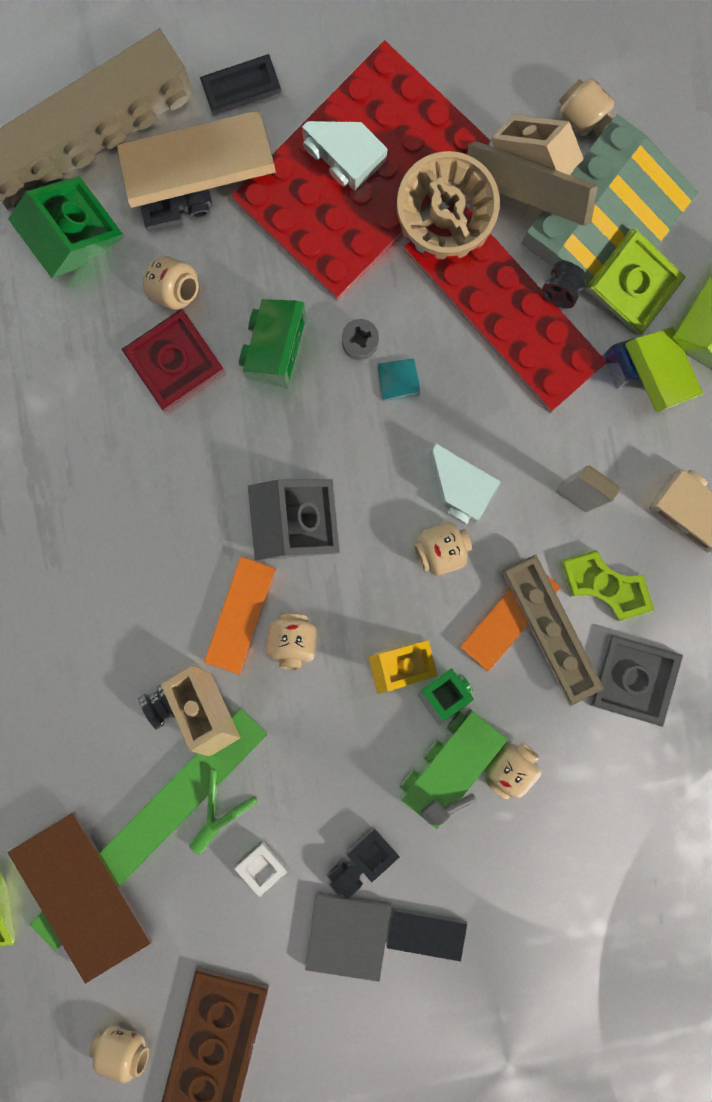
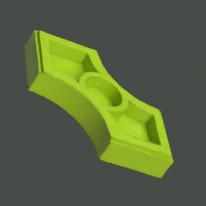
(621, 593)

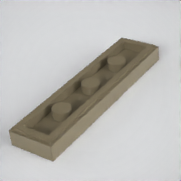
(538, 184)
(588, 489)
(552, 630)

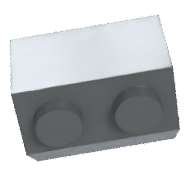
(293, 518)

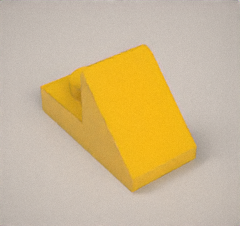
(402, 666)

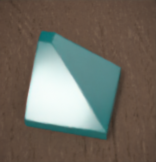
(398, 379)

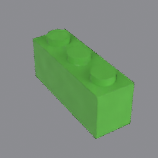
(453, 763)

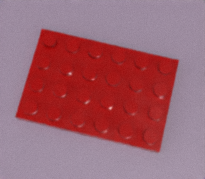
(331, 226)

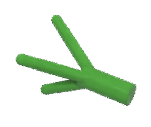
(213, 825)

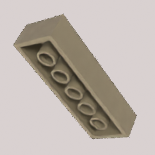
(90, 116)

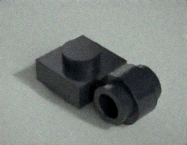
(168, 211)
(370, 856)

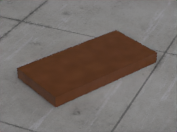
(80, 897)
(215, 1038)

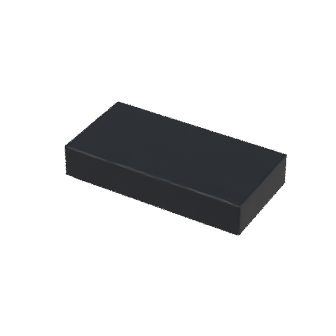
(240, 84)
(426, 934)

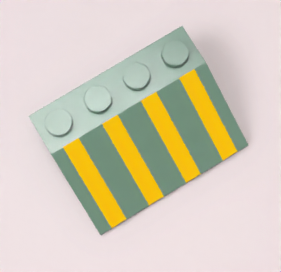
(634, 192)

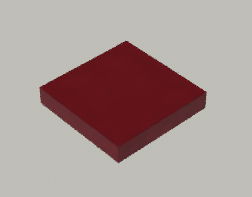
(172, 360)

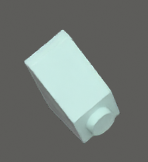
(462, 485)

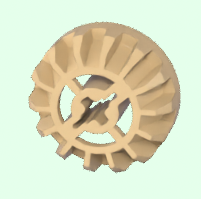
(447, 179)

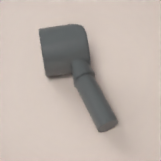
(437, 814)

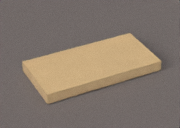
(195, 158)

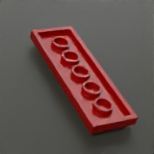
(513, 317)

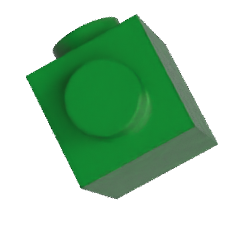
(446, 695)

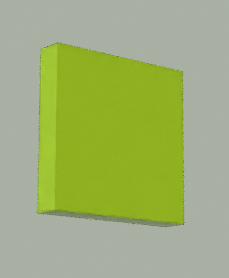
(635, 281)
(663, 369)

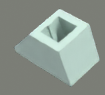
(346, 148)

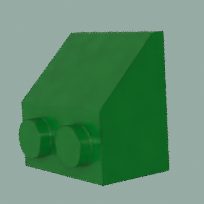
(63, 225)
(274, 341)

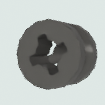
(361, 347)

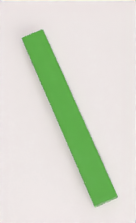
(168, 809)

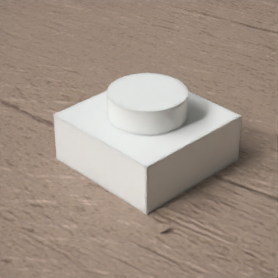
(261, 869)

